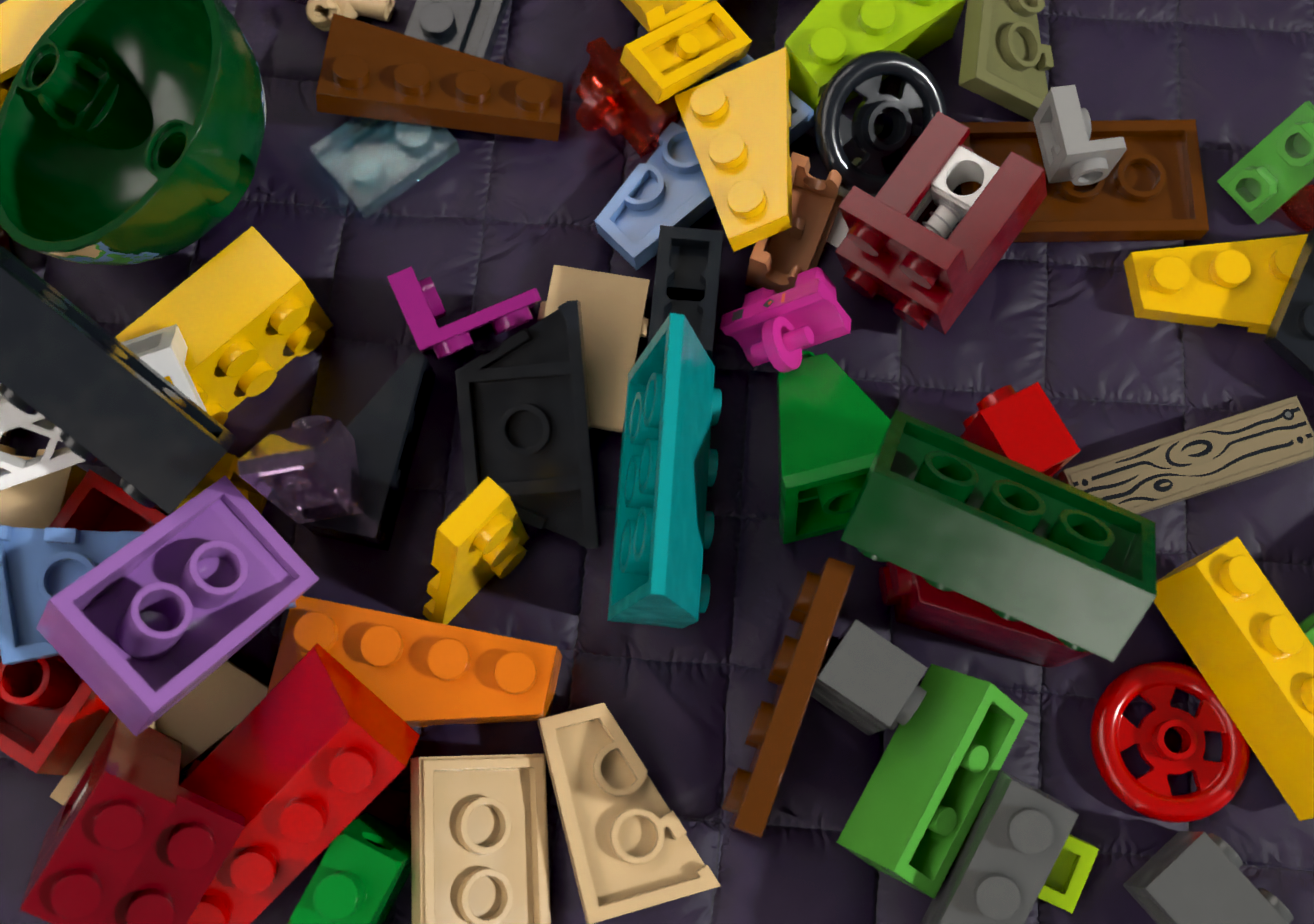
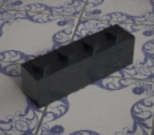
(101, 393)

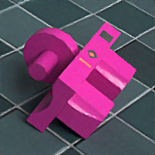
(785, 323)

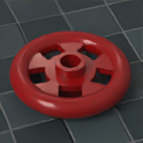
(1151, 791)

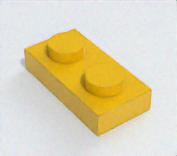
(685, 51)

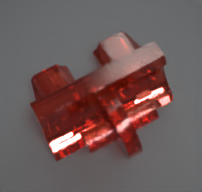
(619, 102)

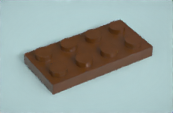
(1146, 197)
(795, 673)

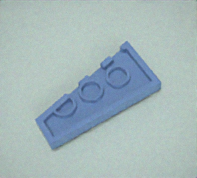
(670, 188)

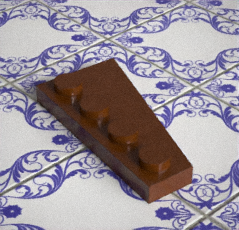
(422, 83)

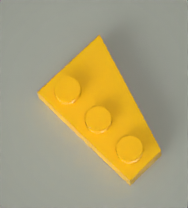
(743, 146)
(472, 547)

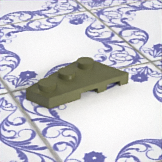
(1005, 54)

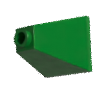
(824, 446)

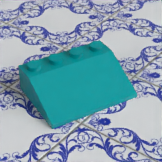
(665, 482)

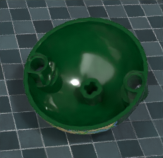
(160, 155)

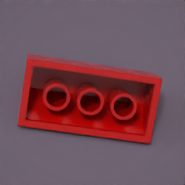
(298, 777)

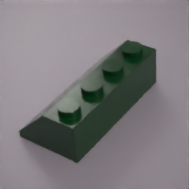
(1006, 537)

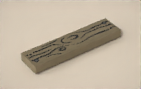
(1199, 459)

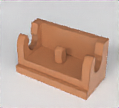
(783, 256)

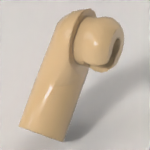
(321, 11)

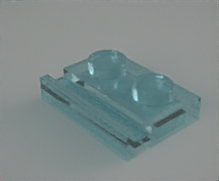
(382, 158)

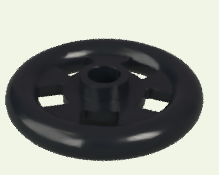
(864, 77)

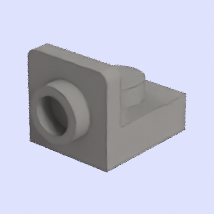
(1064, 140)

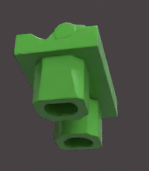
(1274, 167)

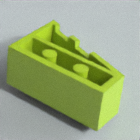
(848, 28)

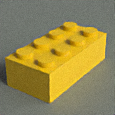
(240, 320)

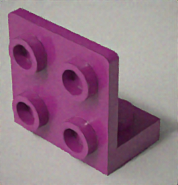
(423, 306)

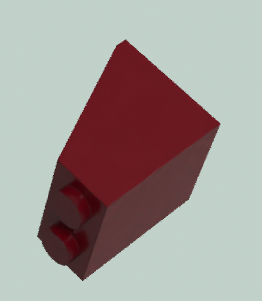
(968, 620)

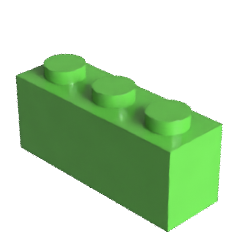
(933, 779)

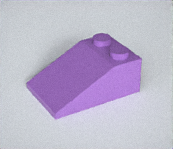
(175, 604)

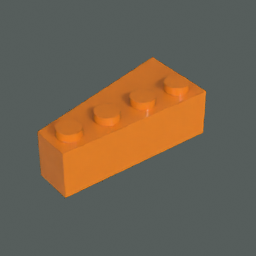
(426, 667)

